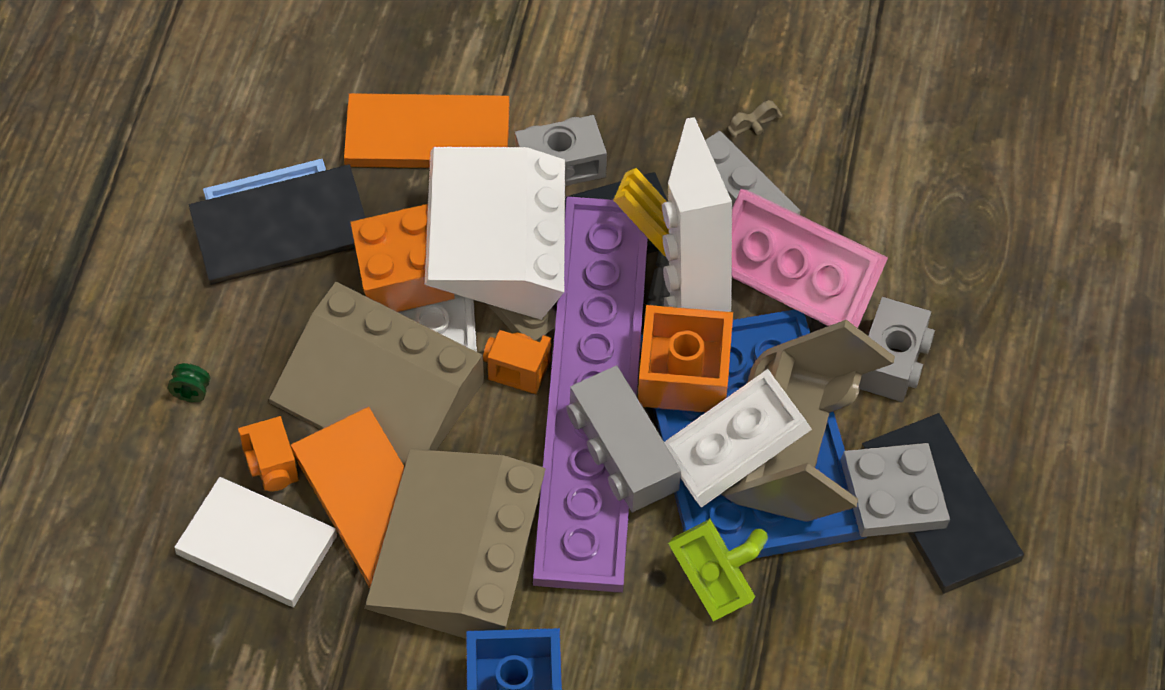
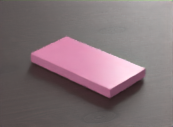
(801, 261)

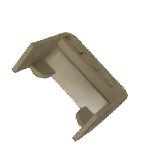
(819, 377)

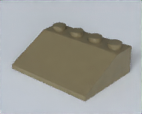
(376, 358)
(456, 540)

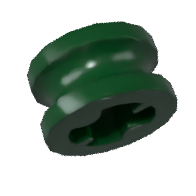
(189, 382)

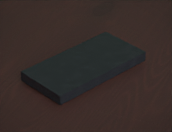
(277, 224)
(976, 535)

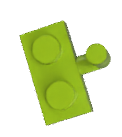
(715, 569)

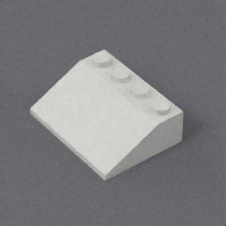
(497, 226)
(698, 228)

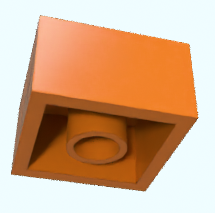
(394, 257)
(684, 358)

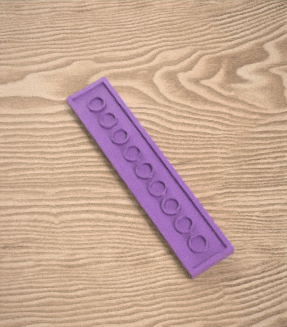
(595, 329)

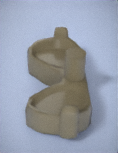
(763, 113)

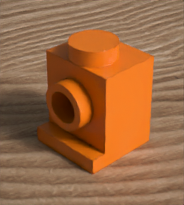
(517, 360)
(269, 453)

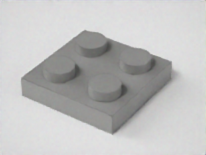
(895, 489)

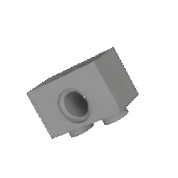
(578, 144)
(900, 328)

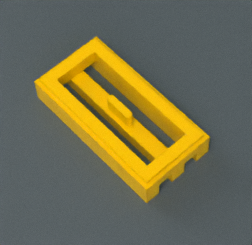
(643, 206)

